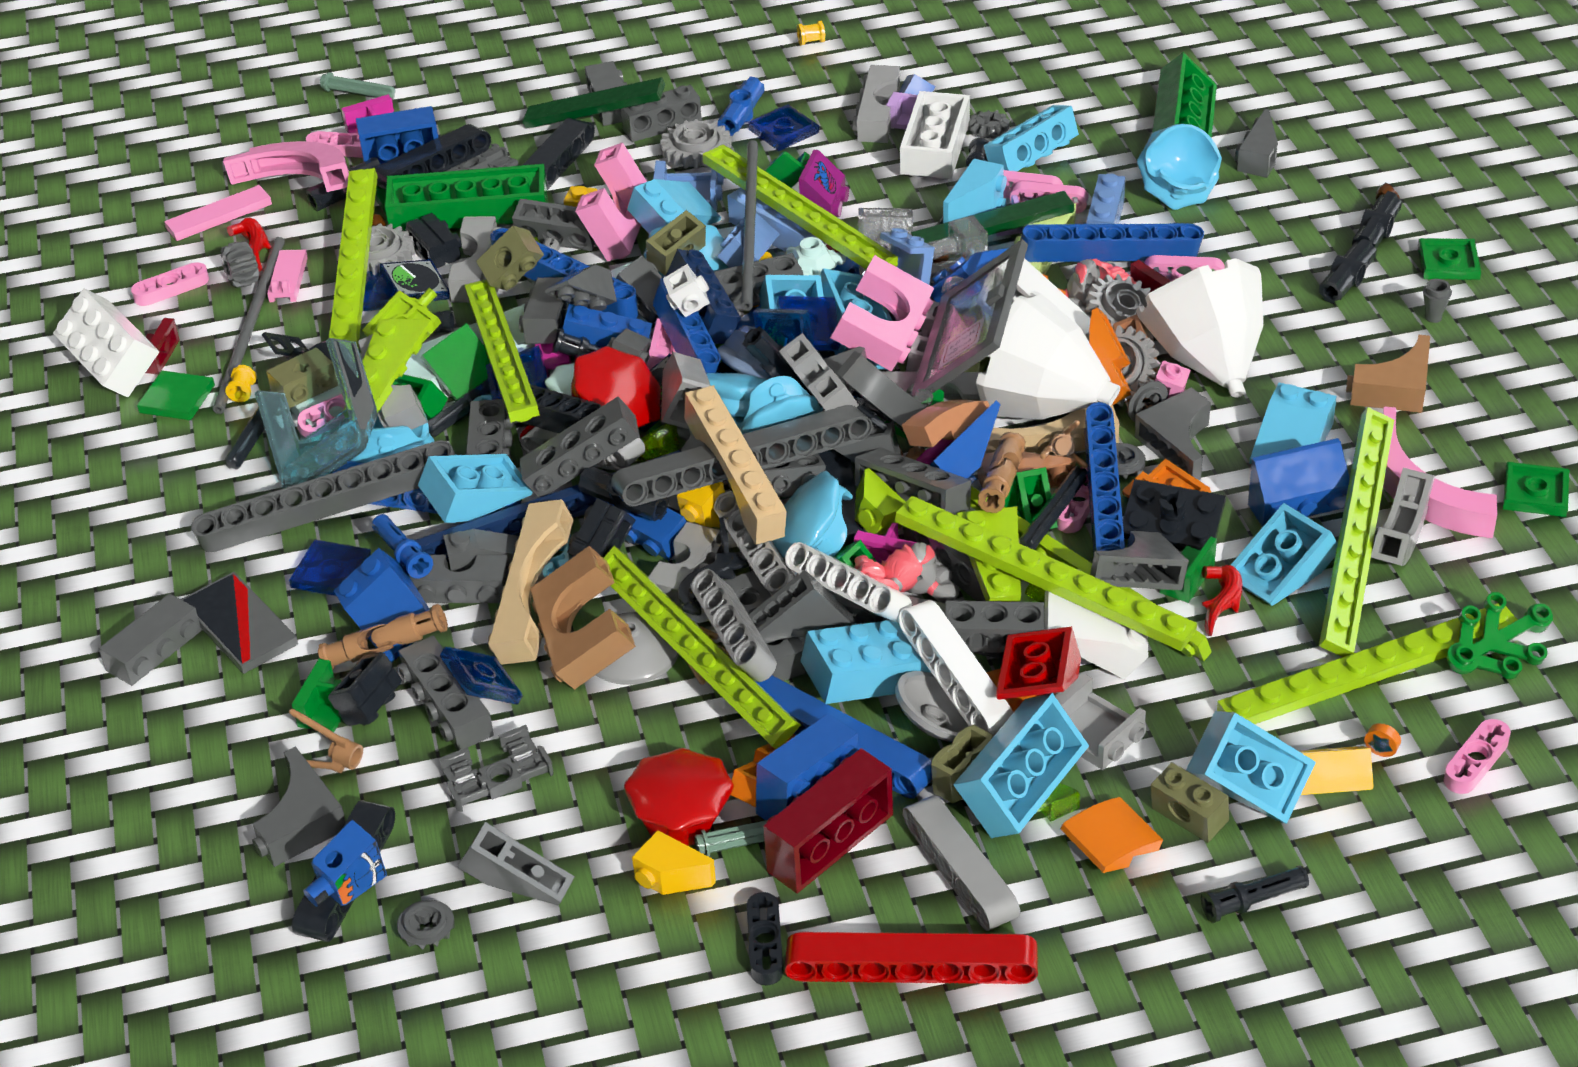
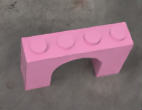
(609, 221)
(884, 339)

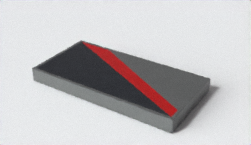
(240, 622)

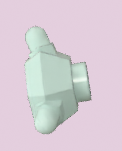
(815, 256)

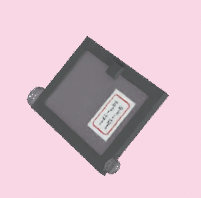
(969, 321)

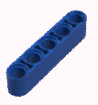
(686, 333)

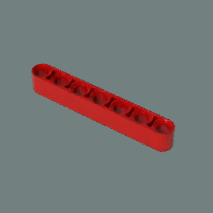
(911, 957)

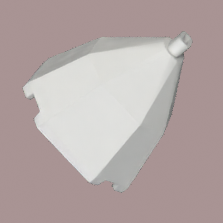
(1210, 321)
(1043, 365)

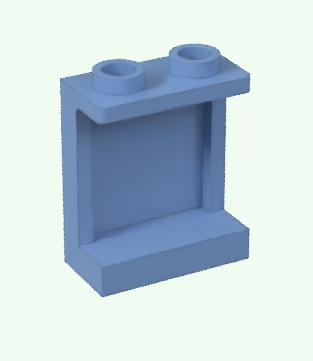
(707, 184)
(913, 253)

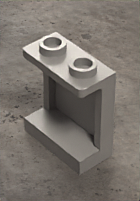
(1101, 724)

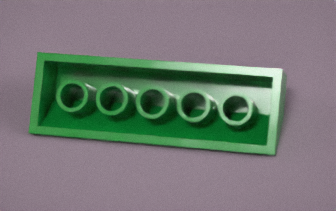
(1185, 96)
(463, 194)

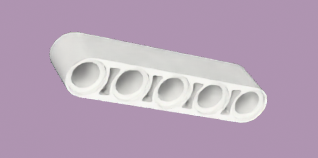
(847, 581)
(954, 666)

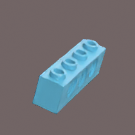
(1033, 138)

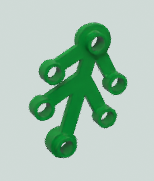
(1498, 640)

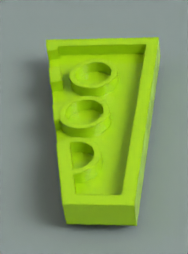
(389, 351)
(994, 582)

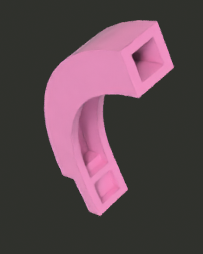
(290, 158)
(1448, 505)

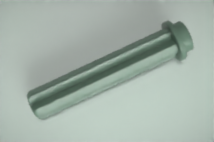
(331, 82)
(729, 838)

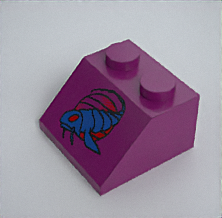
(824, 184)

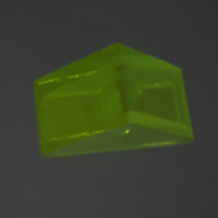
(660, 442)

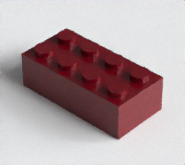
(828, 820)

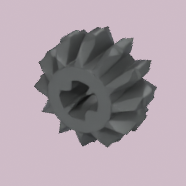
(239, 264)

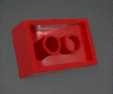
(1039, 663)

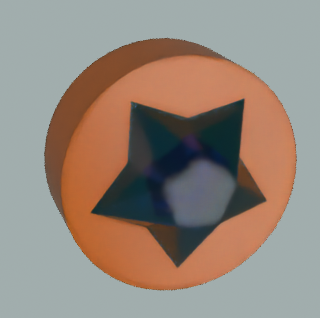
(1382, 740)

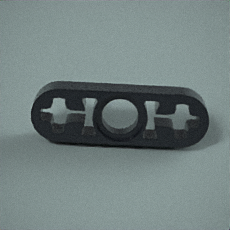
(759, 950)

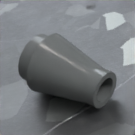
(1436, 298)

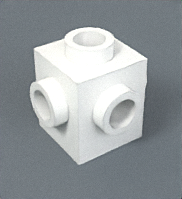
(686, 290)

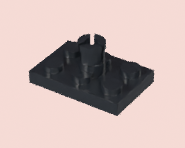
(1177, 513)

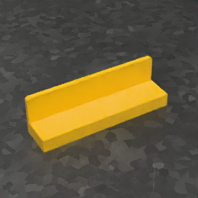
(1339, 770)

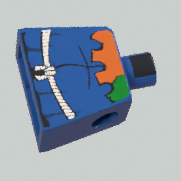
(346, 867)

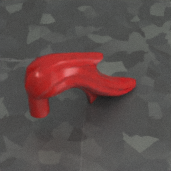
(254, 233)
(1229, 596)

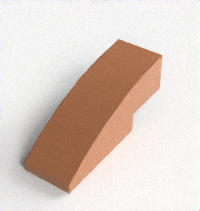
(942, 421)

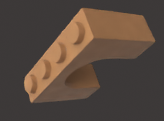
(558, 600)

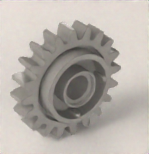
(692, 139)
(389, 246)
(1116, 297)
(1140, 355)

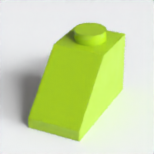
(876, 504)

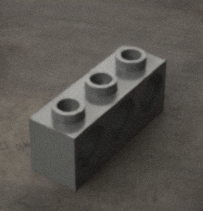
(655, 117)
(554, 222)
(732, 277)
(489, 428)
(791, 475)
(988, 623)

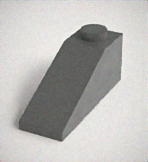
(465, 545)
(514, 867)

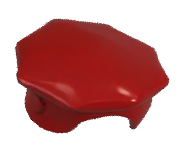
(613, 373)
(679, 793)

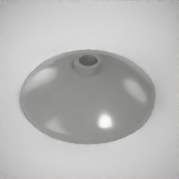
(645, 661)
(928, 706)

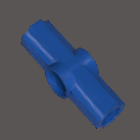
(741, 105)

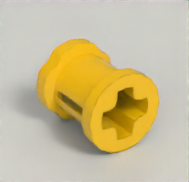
(811, 32)
(242, 379)

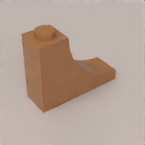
(1393, 383)

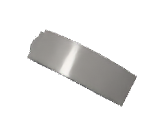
(1405, 521)

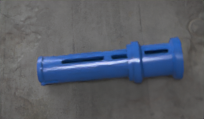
(406, 551)

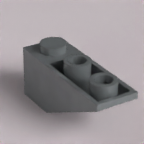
(1259, 149)
(587, 287)

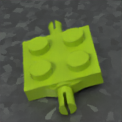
(405, 307)

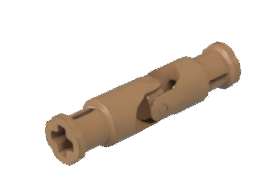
(1004, 466)
(399, 631)

